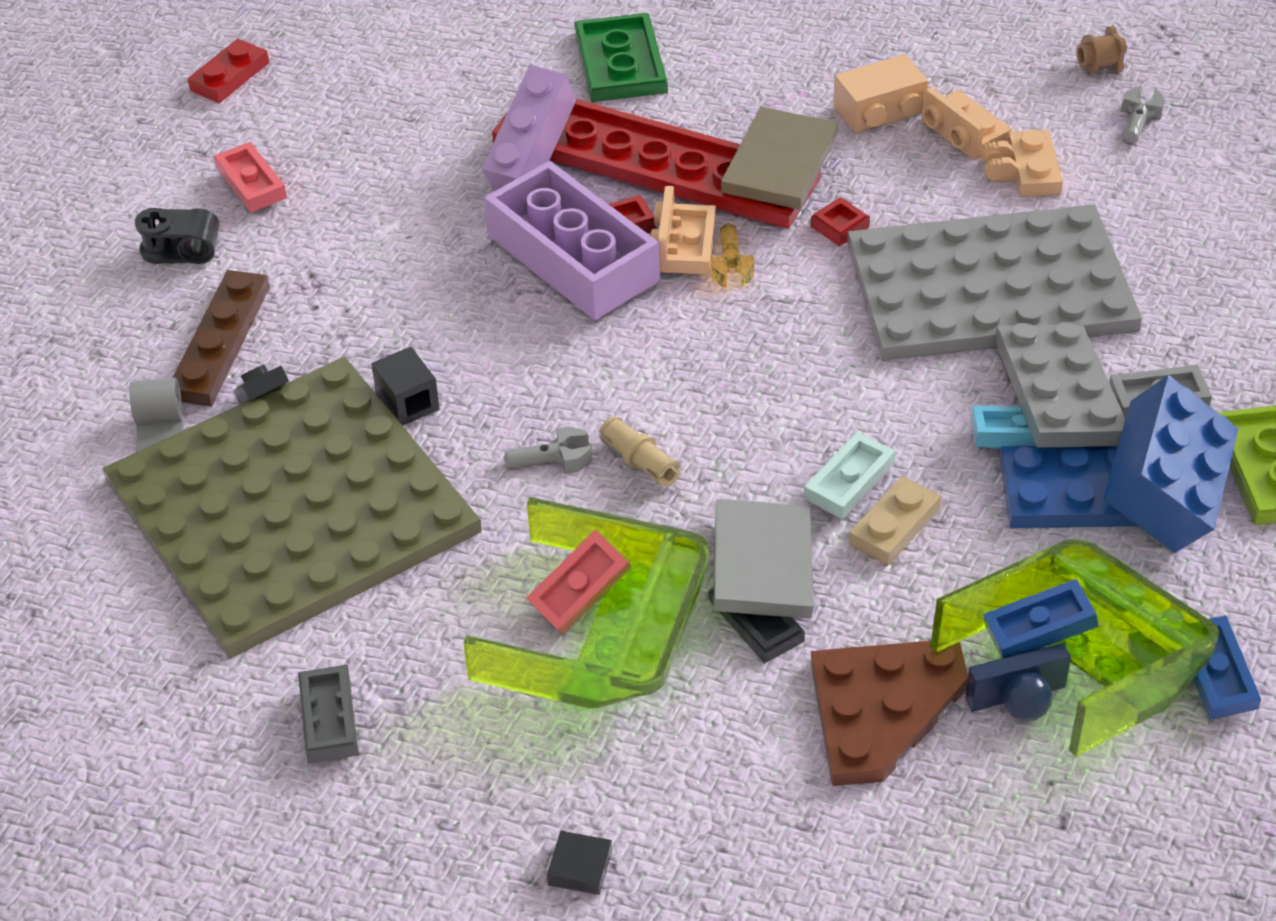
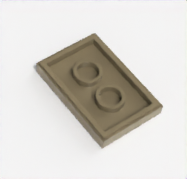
(779, 158)

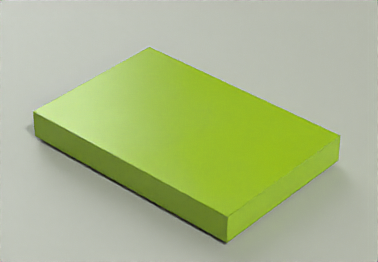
(1255, 460)

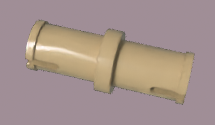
(640, 451)

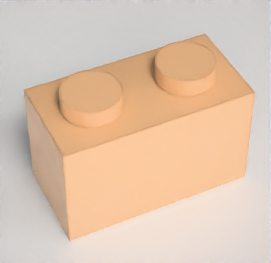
(879, 93)

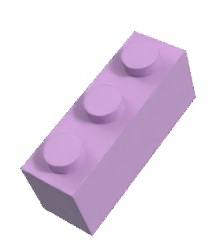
(530, 126)

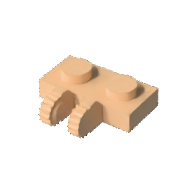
(1026, 159)

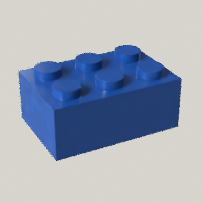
(1171, 464)

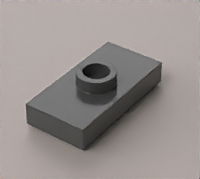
(328, 714)

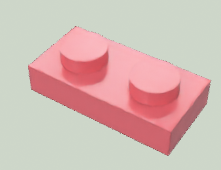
(250, 177)
(579, 582)

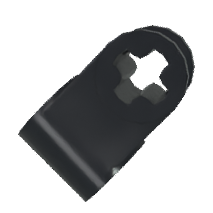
(179, 236)

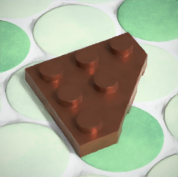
(881, 703)

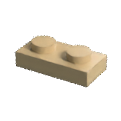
(894, 520)

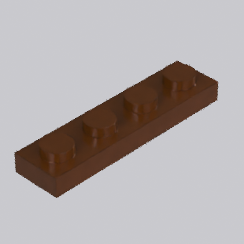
(220, 336)

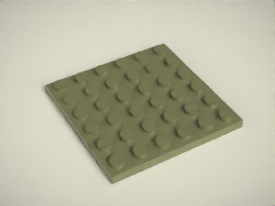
(290, 505)

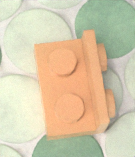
(962, 121)

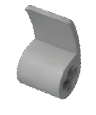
(156, 410)

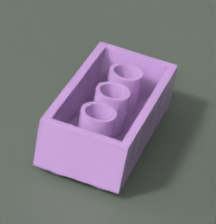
(572, 239)

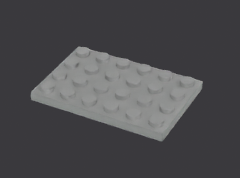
(959, 278)

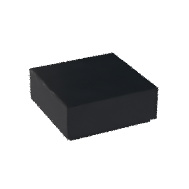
(579, 862)

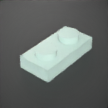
(849, 475)

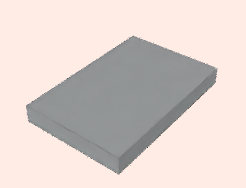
(763, 559)

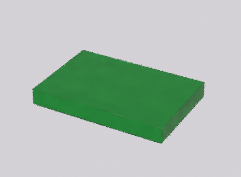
(620, 57)

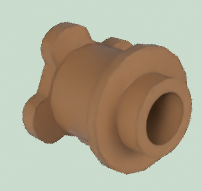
(1102, 51)

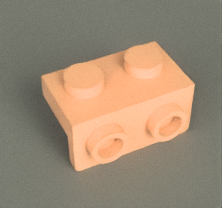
(684, 235)

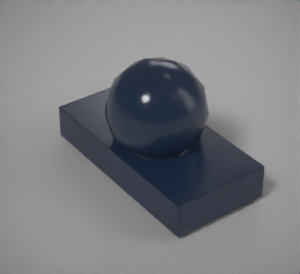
(1019, 682)

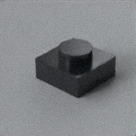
(258, 382)

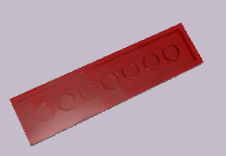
(657, 157)

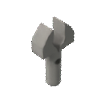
(1140, 112)
(558, 450)

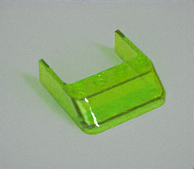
(635, 623)
(1140, 652)

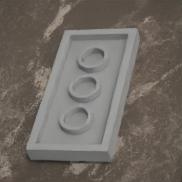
(1060, 385)

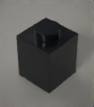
(405, 385)

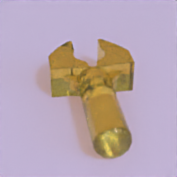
(731, 259)

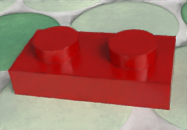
(228, 70)

